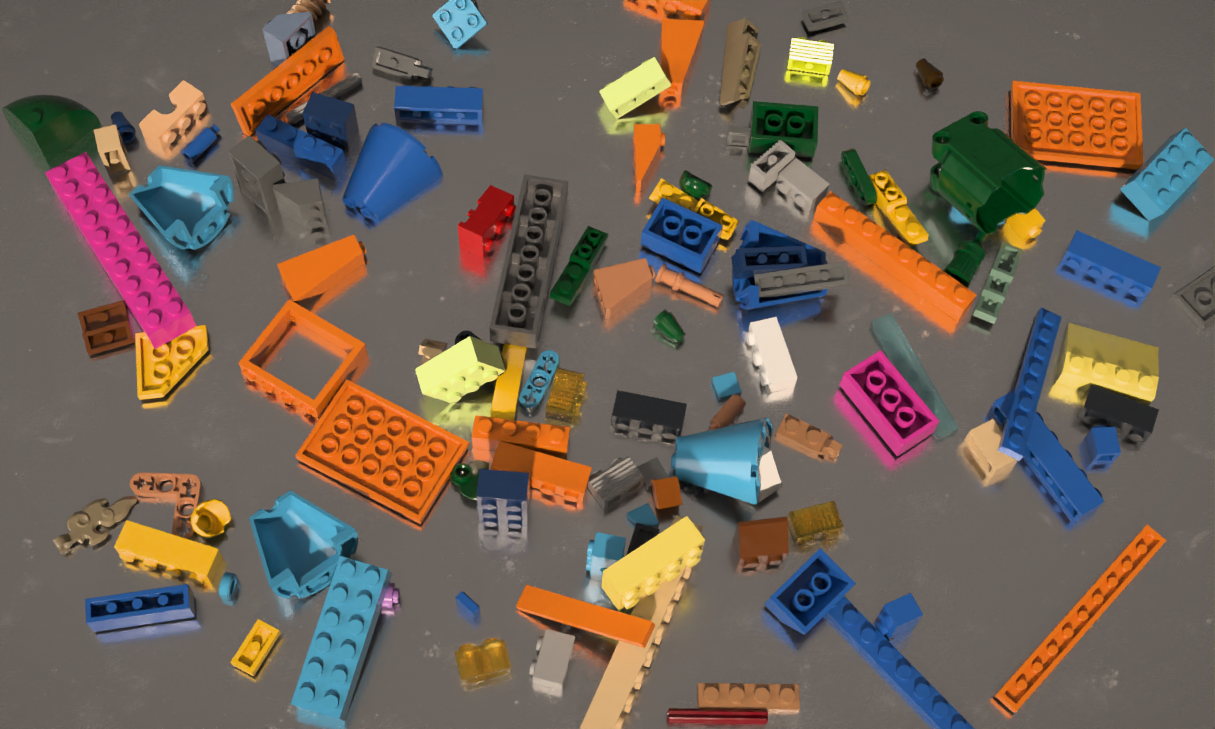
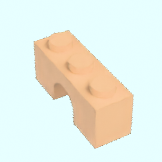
(164, 128)

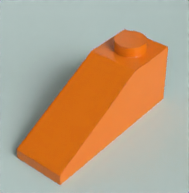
(647, 147)

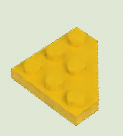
(163, 367)

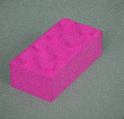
(889, 403)

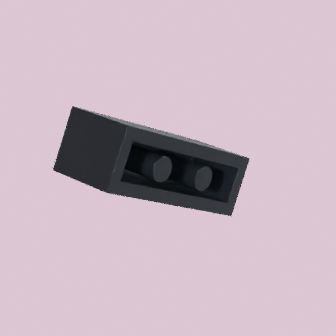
(1117, 411)
(648, 414)

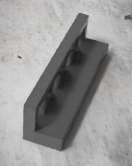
(802, 279)

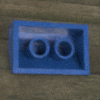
(810, 592)

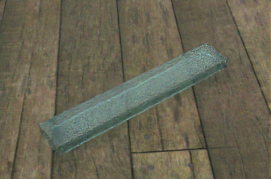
(913, 372)

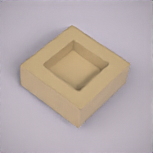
(432, 348)

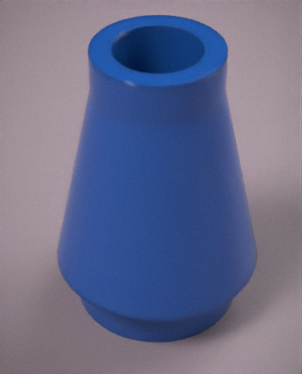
(124, 127)

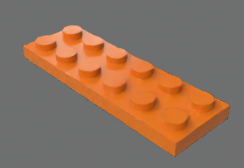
(288, 80)

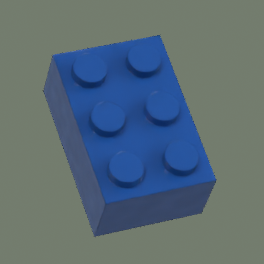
(681, 235)

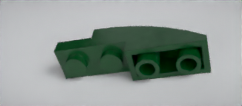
(579, 266)

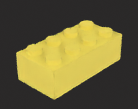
(653, 563)

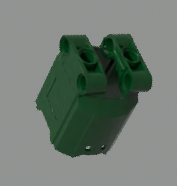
(984, 172)

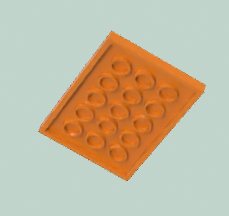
(1077, 124)
(382, 451)

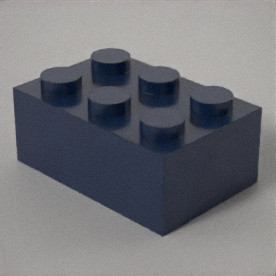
(503, 498)

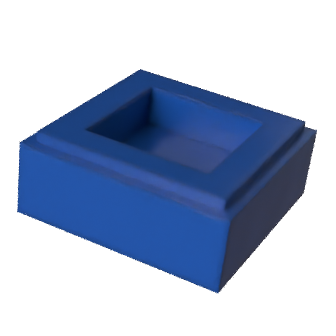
(468, 605)

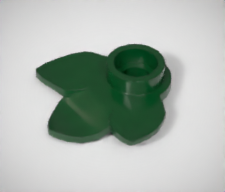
(468, 483)

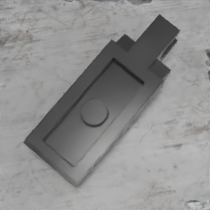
(399, 64)

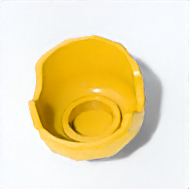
(210, 518)

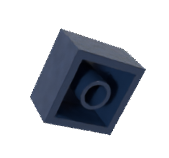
(331, 120)

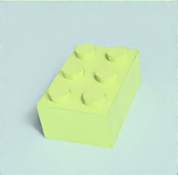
(460, 370)

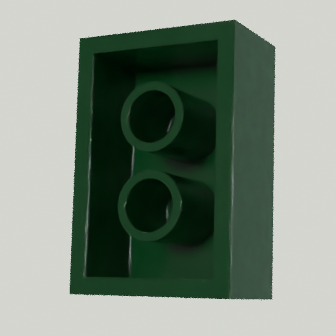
(786, 122)

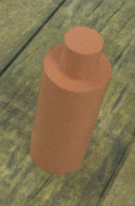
(727, 412)

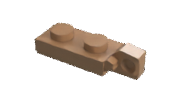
(807, 437)

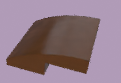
(106, 327)

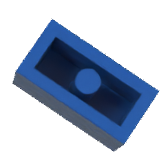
(898, 617)

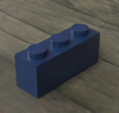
(753, 261)

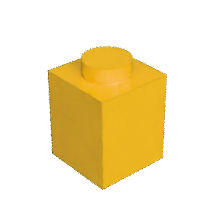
(1027, 225)

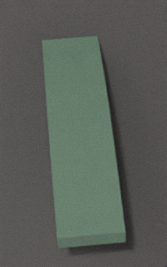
(998, 282)

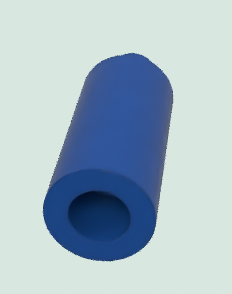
(200, 143)

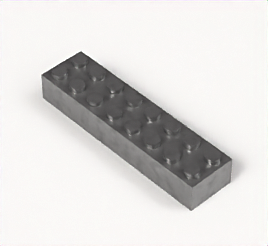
(529, 262)

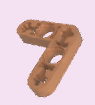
(177, 491)

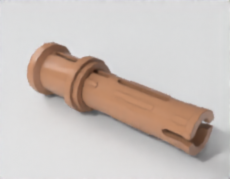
(679, 281)

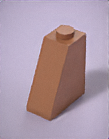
(622, 284)

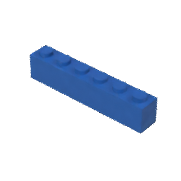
(1054, 465)

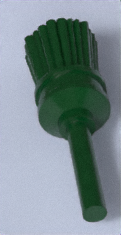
(967, 259)

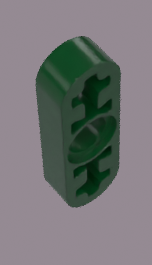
(859, 177)

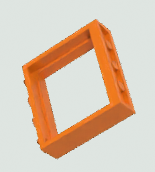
(291, 310)

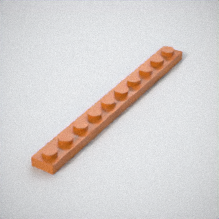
(1080, 619)

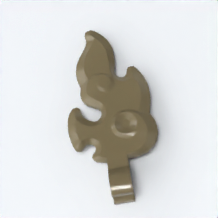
(84, 522)

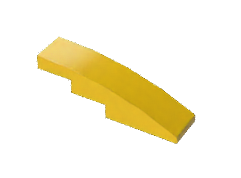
(509, 383)

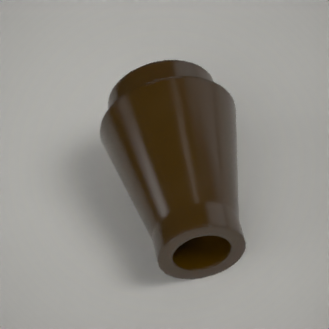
(930, 74)

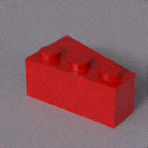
(486, 222)

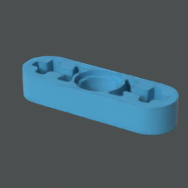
(540, 391)

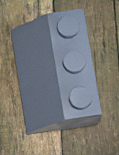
(287, 34)

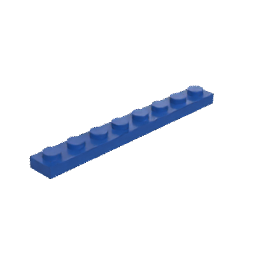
(1029, 384)
(895, 667)

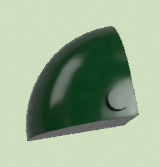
(50, 122)

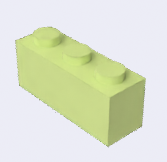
(635, 87)

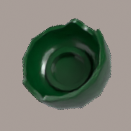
(694, 185)

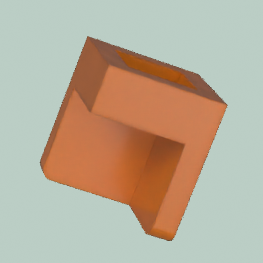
(666, 492)

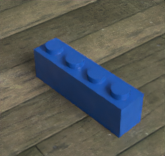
(438, 103)
(301, 147)
(1111, 264)
(139, 608)

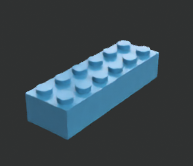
(341, 638)

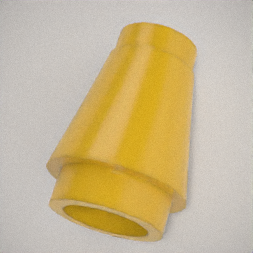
(855, 82)

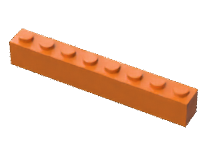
(894, 256)

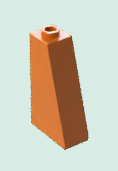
(677, 51)
(321, 269)

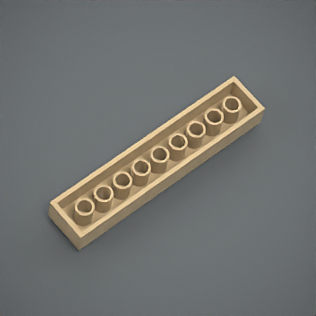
(626, 667)

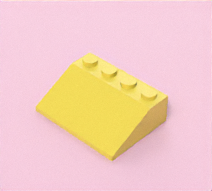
(1109, 363)

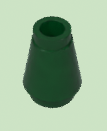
(669, 326)

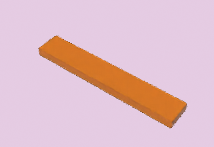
(586, 616)

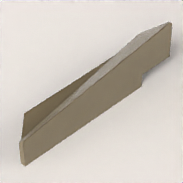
(739, 61)

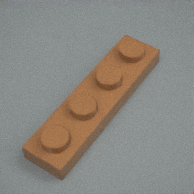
(749, 696)

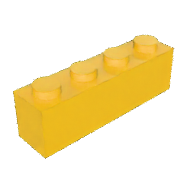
(168, 552)

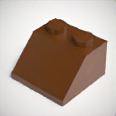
(761, 542)

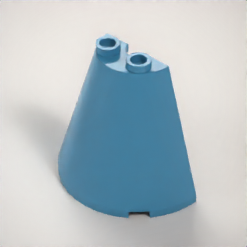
(185, 204)
(725, 458)
(300, 545)

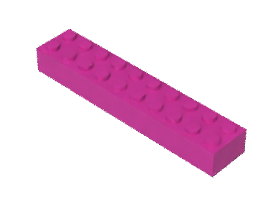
(121, 250)

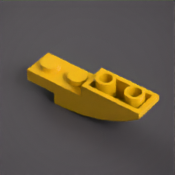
(702, 207)
(894, 210)

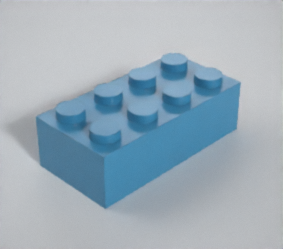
(1167, 174)

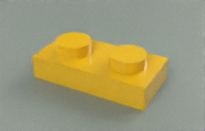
(255, 647)

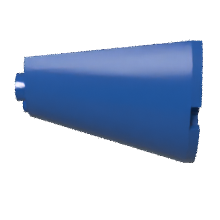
(389, 171)
(758, 236)

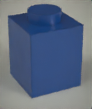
(1103, 444)

